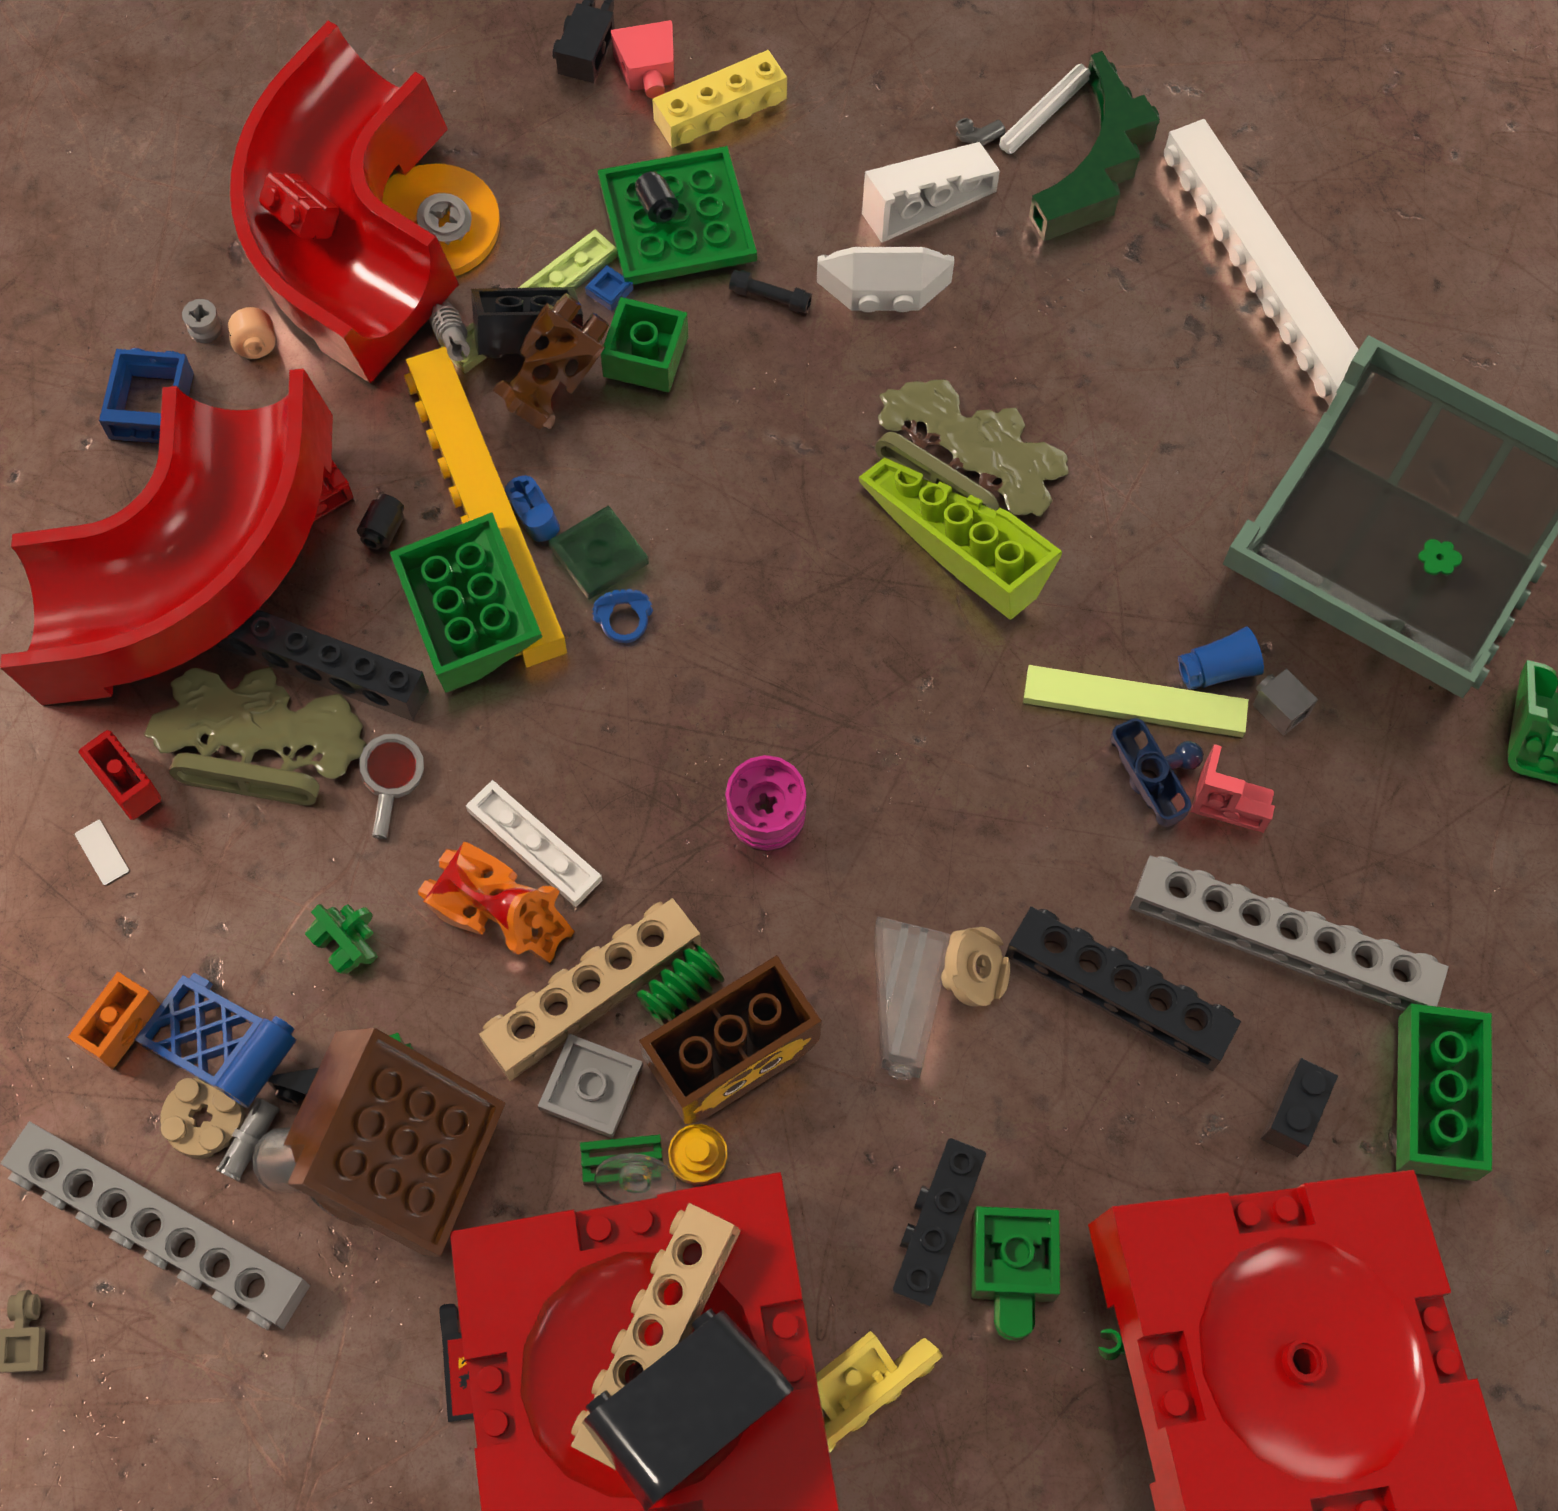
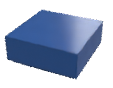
(608, 288)

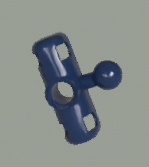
(1160, 790)

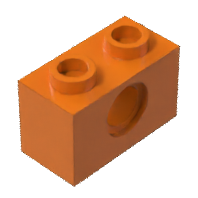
(114, 1020)

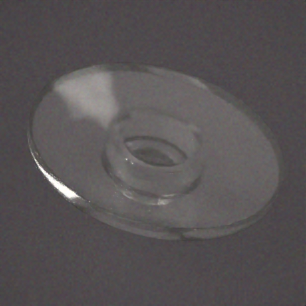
(633, 1178)

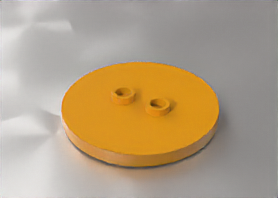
(409, 191)

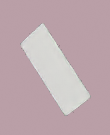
(101, 852)

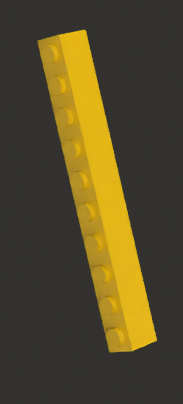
(477, 482)

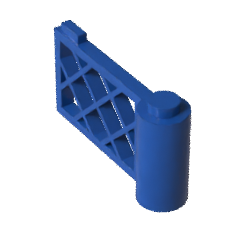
(247, 1060)

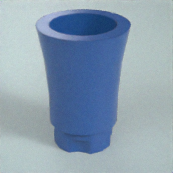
(1222, 660)

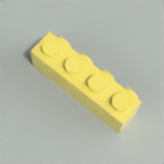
(720, 99)

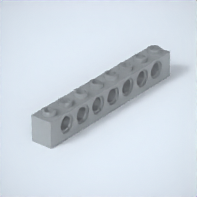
(1266, 941)
(38, 1148)

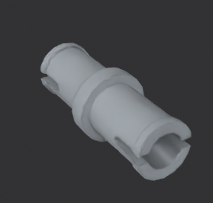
(246, 1139)

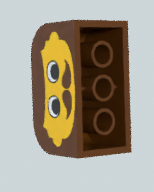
(732, 1041)

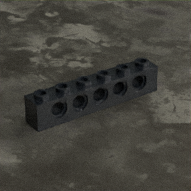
(329, 663)
(1131, 1007)

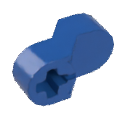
(541, 520)

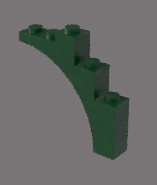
(1092, 188)

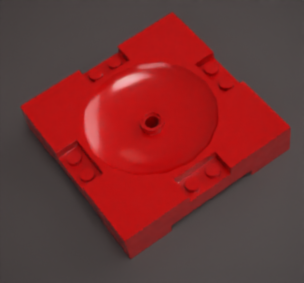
(1325, 1274)
(541, 1323)

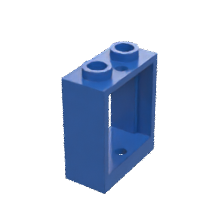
(137, 425)

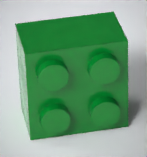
(644, 344)

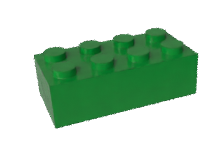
(1444, 1092)

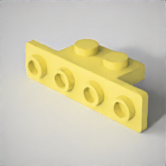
(866, 1380)

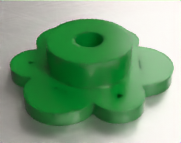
(1439, 557)

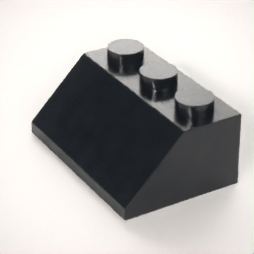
(507, 314)

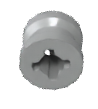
(210, 325)

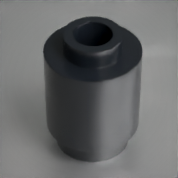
(656, 197)
(381, 522)

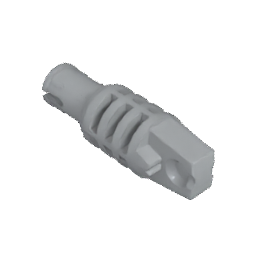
(450, 330)

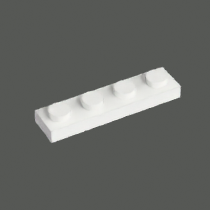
(534, 843)

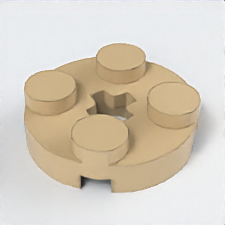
(965, 951)
(180, 1127)

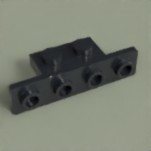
(939, 1222)

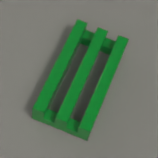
(613, 1145)

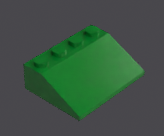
(466, 600)

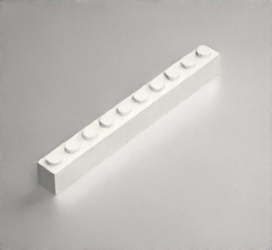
(1262, 256)

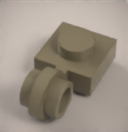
(23, 1345)

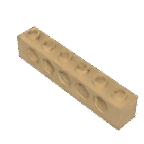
(551, 1031)
(668, 1267)

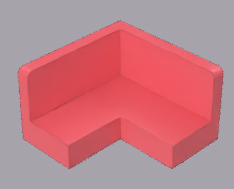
(1231, 798)

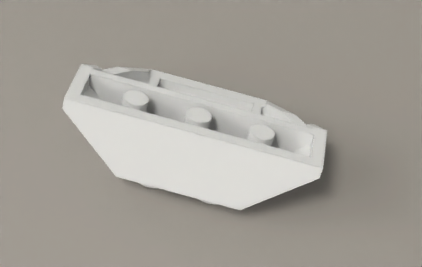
(885, 277)

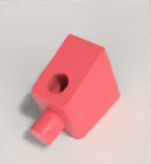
(645, 56)

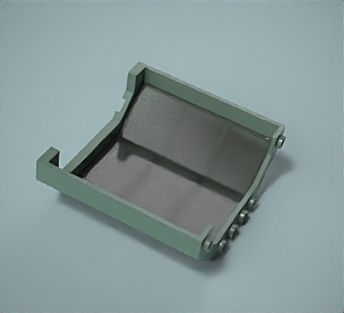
(1381, 475)

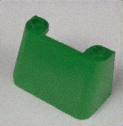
(1535, 724)

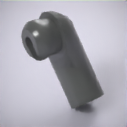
(984, 135)

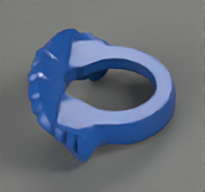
(604, 607)

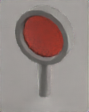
(391, 769)

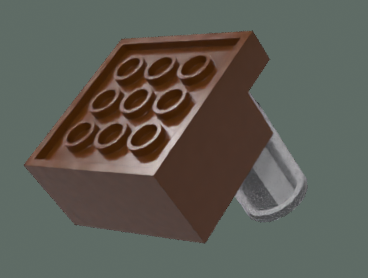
(383, 1140)

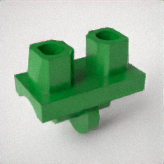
(332, 925)

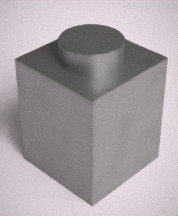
(1284, 701)

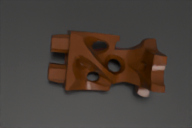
(532, 396)

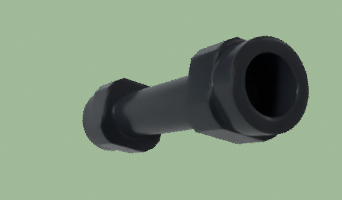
(742, 283)

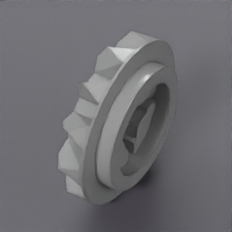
(438, 206)

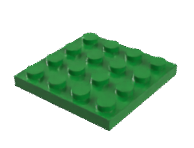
(704, 233)

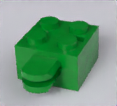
(1011, 1264)

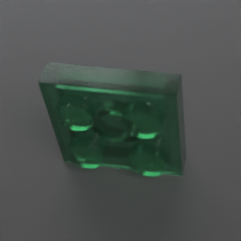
(598, 552)

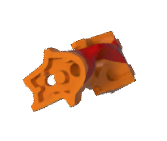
(513, 906)

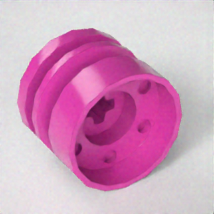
(772, 783)

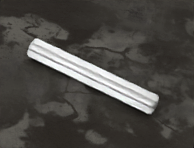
(1044, 109)

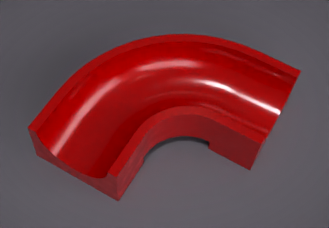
(345, 136)
(184, 555)

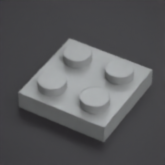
(590, 1085)

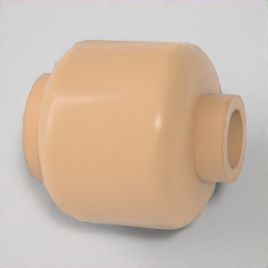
(252, 330)

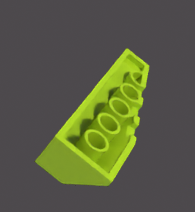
(977, 544)

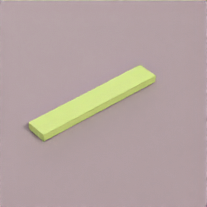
(567, 270)
(1136, 700)

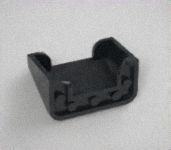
(685, 1407)

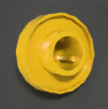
(698, 1154)

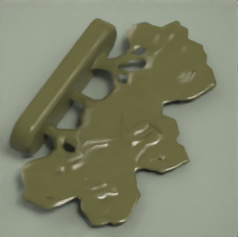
(252, 720)

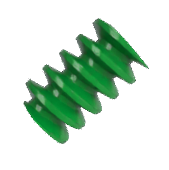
(680, 984)

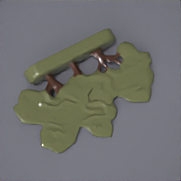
(978, 443)

